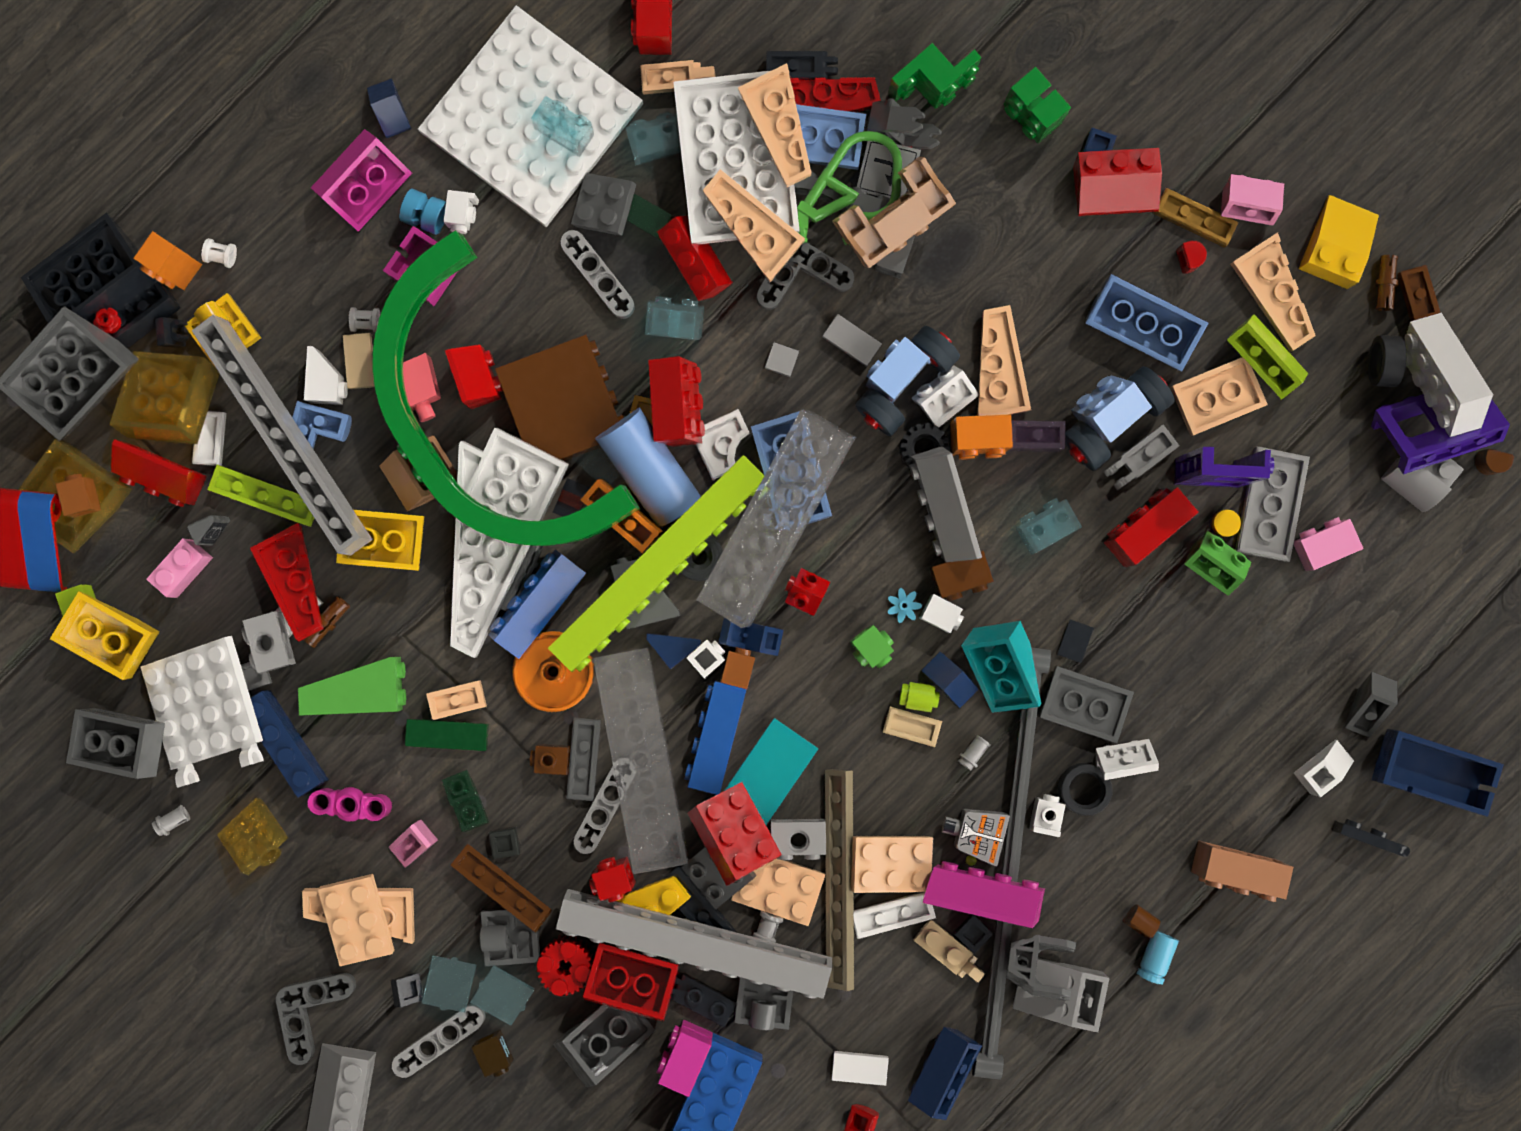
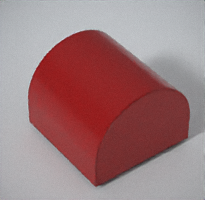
(1191, 256)
(861, 1118)

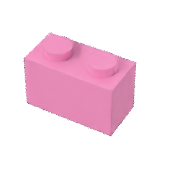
(1252, 199)
(1328, 544)
(179, 568)

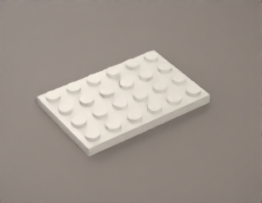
(721, 135)

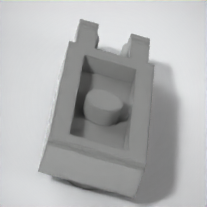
(1144, 455)

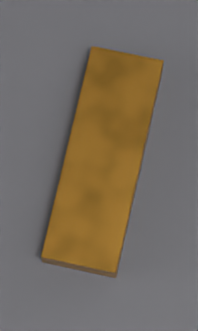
(1196, 218)

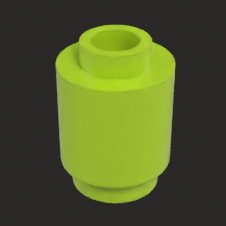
(919, 696)

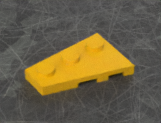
(661, 896)

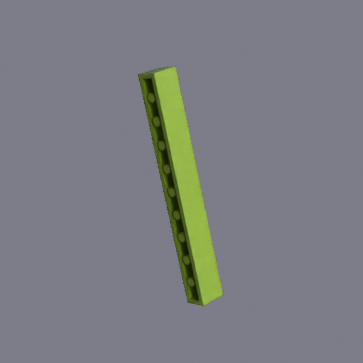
(652, 569)

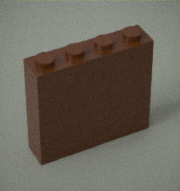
(560, 398)

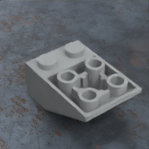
(1086, 1000)

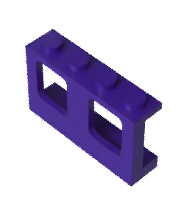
(1436, 444)
(1199, 469)

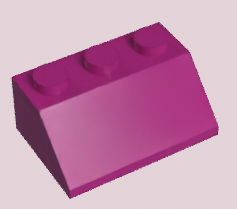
(361, 180)

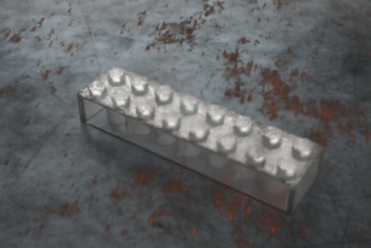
(775, 518)
(641, 760)

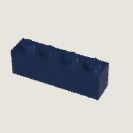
(286, 745)

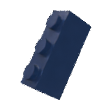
(944, 1073)

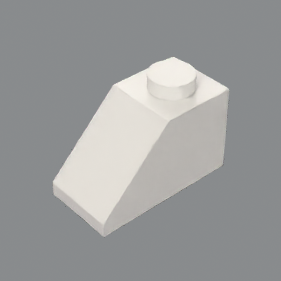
(322, 380)

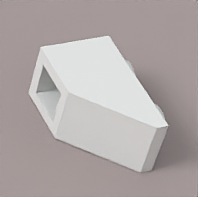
(1325, 769)

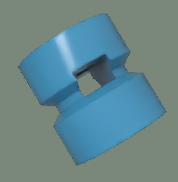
(420, 210)

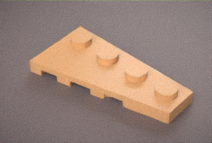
(776, 117)
(756, 227)
(1270, 283)
(1001, 369)
(396, 904)

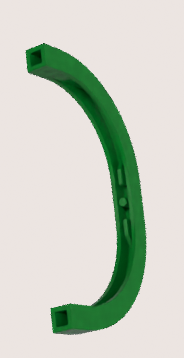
(388, 353)

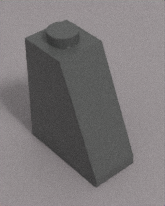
(660, 604)

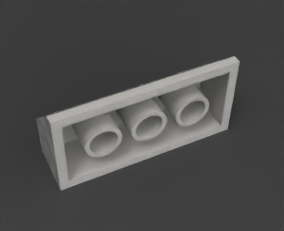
(945, 505)
(341, 1089)

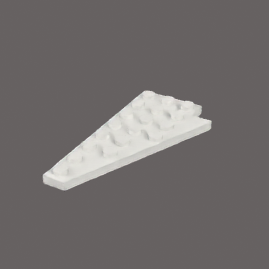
(515, 483)

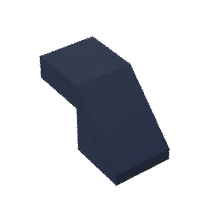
(753, 638)

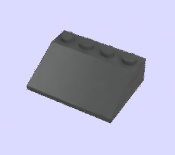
(66, 372)

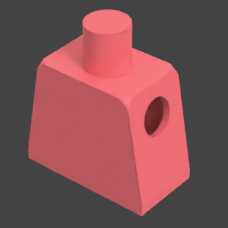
(421, 386)

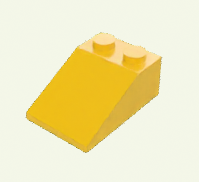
(1340, 243)
(394, 542)
(104, 635)

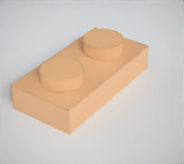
(456, 700)

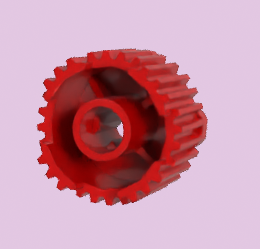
(554, 976)

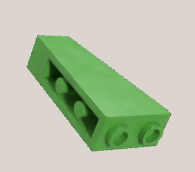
(360, 690)

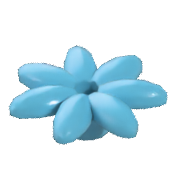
(902, 612)

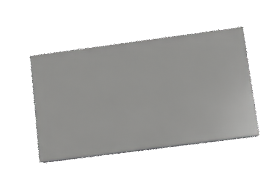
(1273, 508)

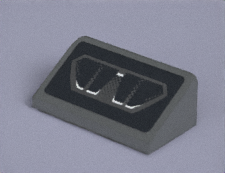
(208, 529)

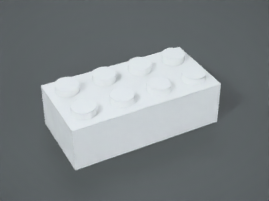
(1446, 375)

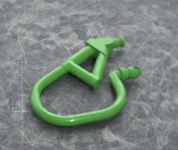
(805, 208)

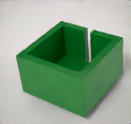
(1035, 114)

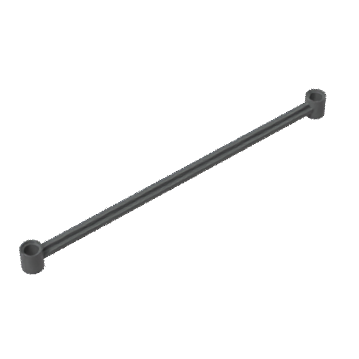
(988, 1062)

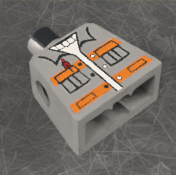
(978, 833)

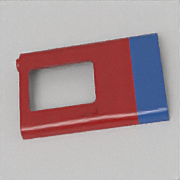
(29, 540)

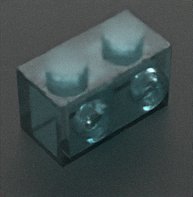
(562, 125)
(654, 138)
(674, 319)
(1048, 526)

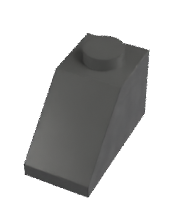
(1372, 704)

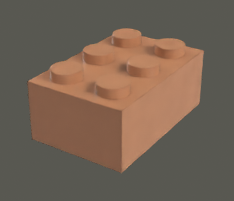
(1241, 871)

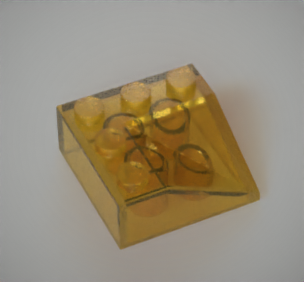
(165, 398)
(65, 460)

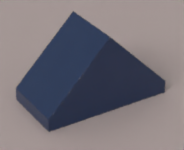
(388, 108)
(673, 648)
(950, 679)

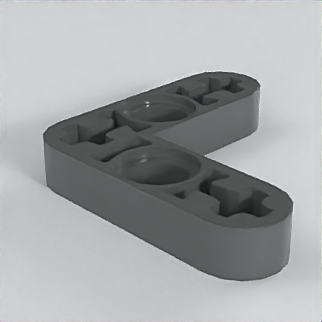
(794, 265)
(299, 1010)

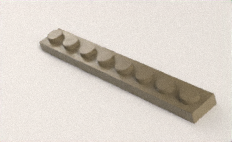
(838, 877)

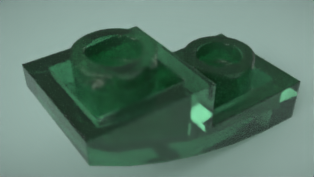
(647, 216)
(465, 801)

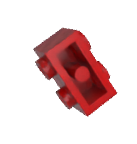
(612, 879)

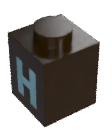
(493, 1054)

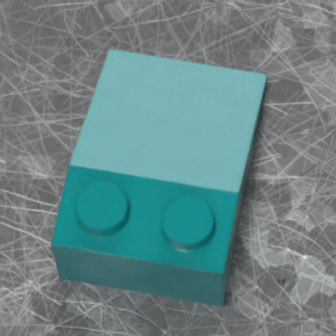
(1003, 666)

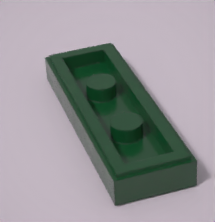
(447, 734)

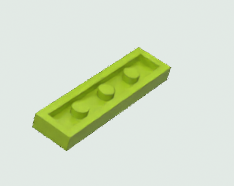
(260, 495)

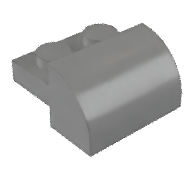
(1423, 486)

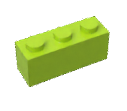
(1267, 356)

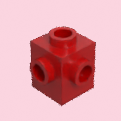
(806, 591)

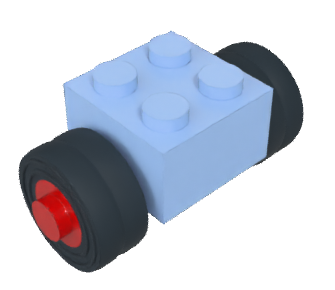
(897, 371)
(1111, 411)

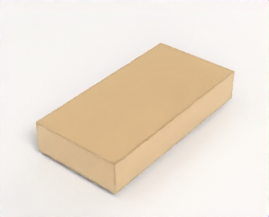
(359, 360)
(912, 726)

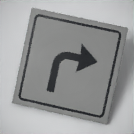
(878, 167)

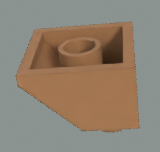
(407, 487)

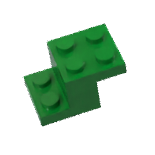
(934, 77)

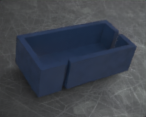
(1436, 772)

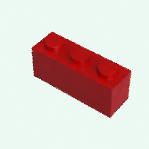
(695, 261)

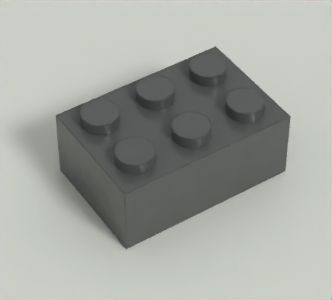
(115, 743)

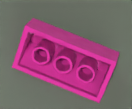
(985, 895)

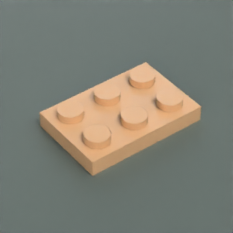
(1218, 396)
(891, 863)
(783, 890)
(356, 920)

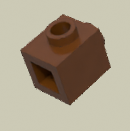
(550, 759)

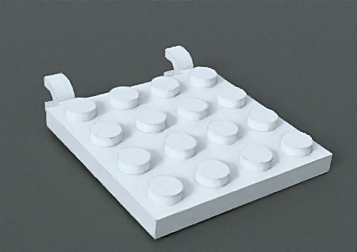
(203, 707)

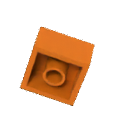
(981, 435)

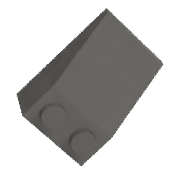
(602, 1042)

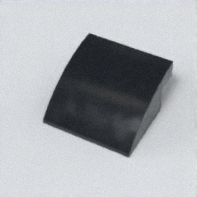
(100, 273)

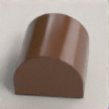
(1493, 461)
(1142, 921)

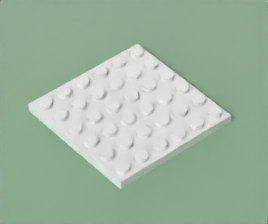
(490, 108)

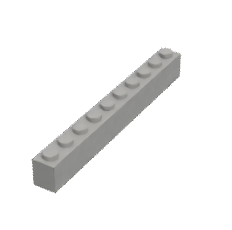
(282, 435)
(695, 944)

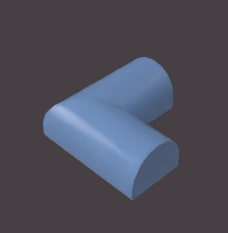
(322, 422)

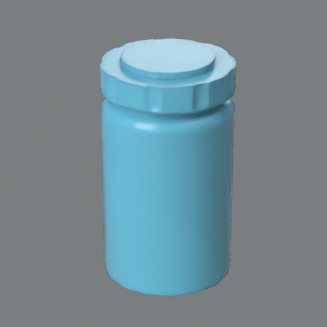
(1157, 957)

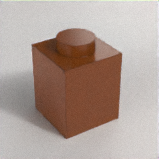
(78, 496)
(738, 668)

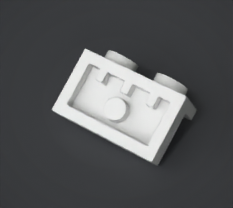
(945, 395)
(1126, 759)

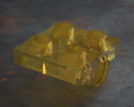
(253, 837)

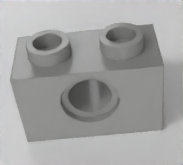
(279, 654)
(812, 829)

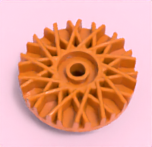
(539, 687)

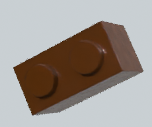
(959, 576)

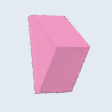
(412, 843)

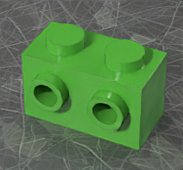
(1218, 563)
(872, 647)

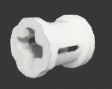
(219, 253)

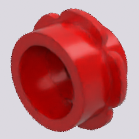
(113, 322)

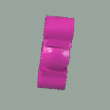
(337, 804)

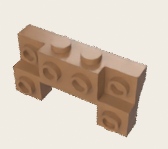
(898, 221)

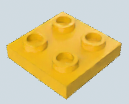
(229, 310)

